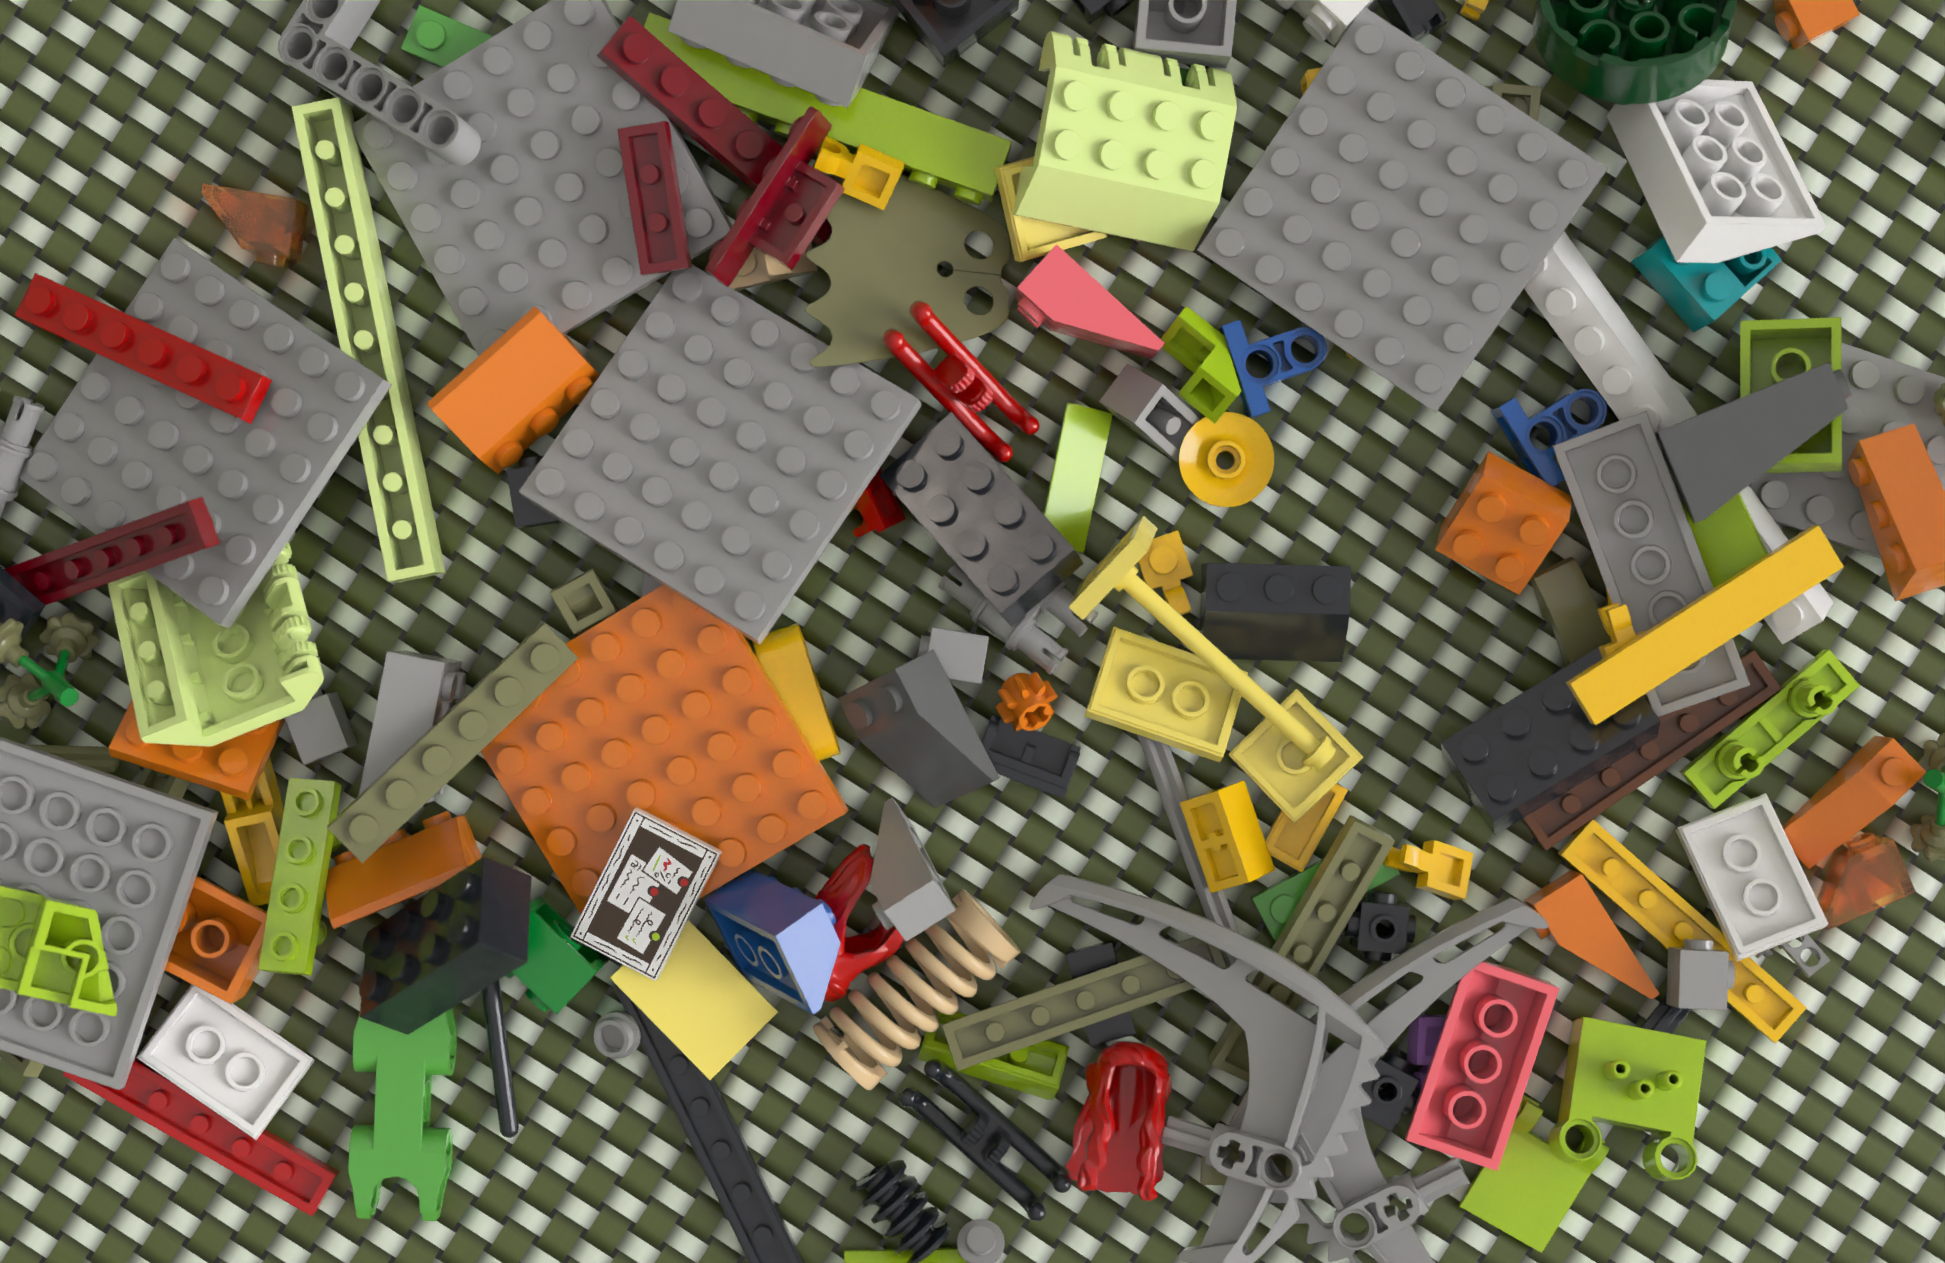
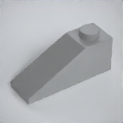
(905, 877)

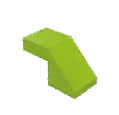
(1205, 354)

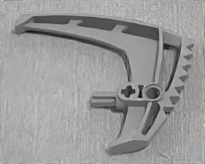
(1282, 1054)
(1357, 1179)

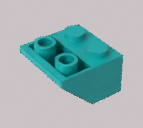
(1701, 290)

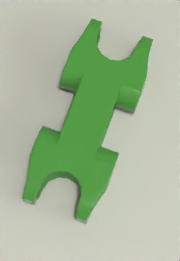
(401, 1135)

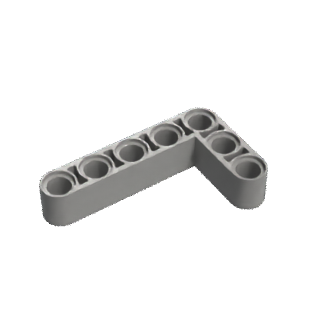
(319, 47)

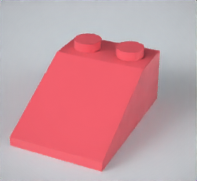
(1078, 306)

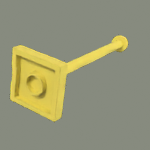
(1119, 572)

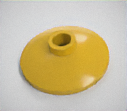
(1251, 460)

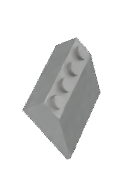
(797, 42)

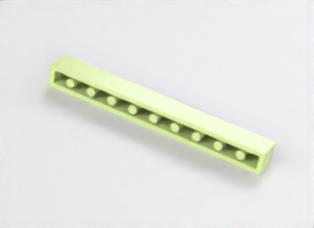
(370, 336)

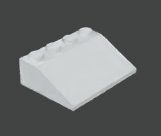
(1716, 172)

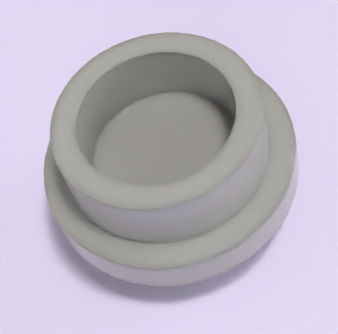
(617, 1034)
(980, 1242)

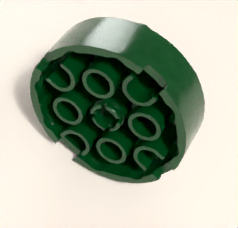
(1632, 47)

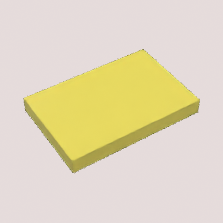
(1163, 695)
(699, 1002)

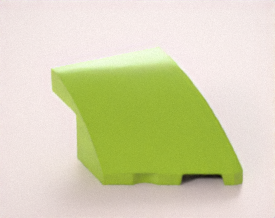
(53, 951)

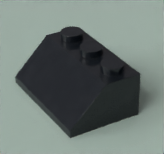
(1276, 610)

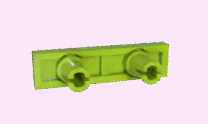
(1769, 729)
(300, 877)

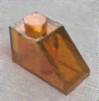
(261, 222)
(1863, 879)

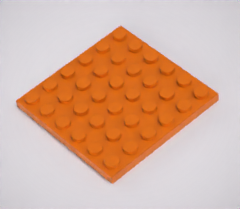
(664, 720)

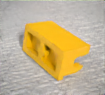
(1227, 836)

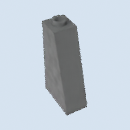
(1740, 441)

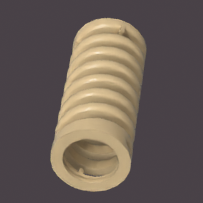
(862, 1054)

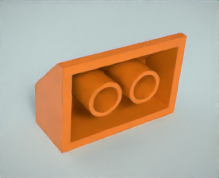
(515, 391)
(399, 869)
(218, 942)

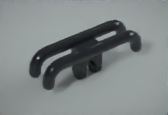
(986, 1137)

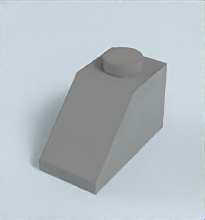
(1149, 410)

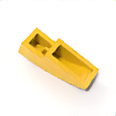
(255, 834)

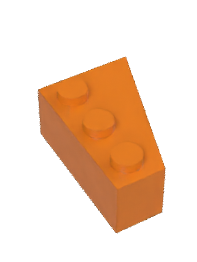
(1903, 508)

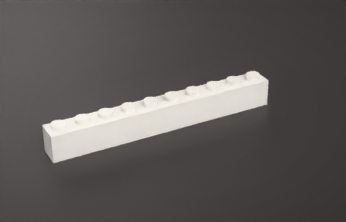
(1635, 383)

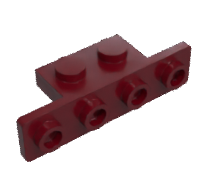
(784, 207)

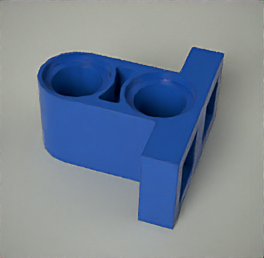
(1281, 362)
(1556, 420)

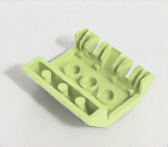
(1128, 144)
(212, 681)

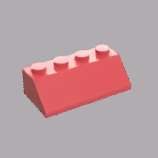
(1482, 1063)

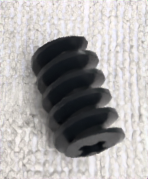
(902, 1210)

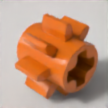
(1026, 701)

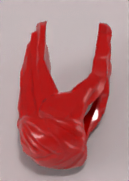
(861, 950)
(1122, 1122)

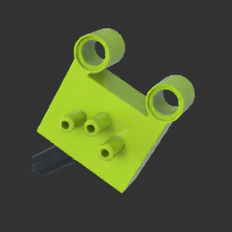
(1635, 1082)

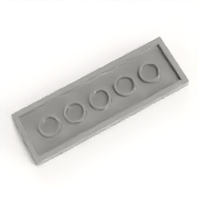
(1645, 546)

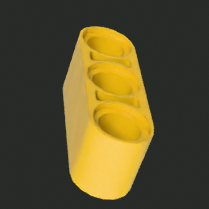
(793, 676)

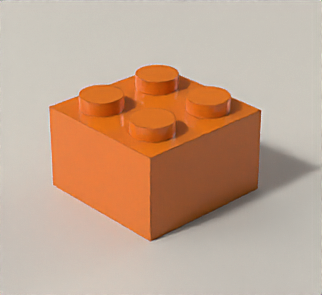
(1504, 523)

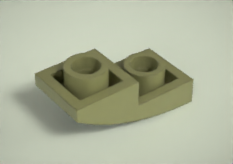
(1570, 609)

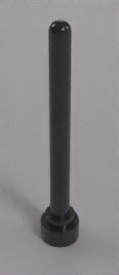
(500, 1060)

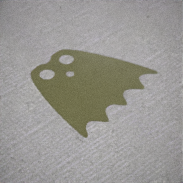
(890, 260)

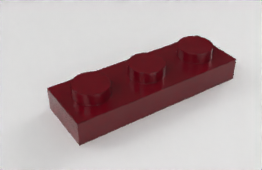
(654, 198)

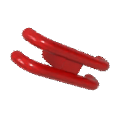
(960, 382)

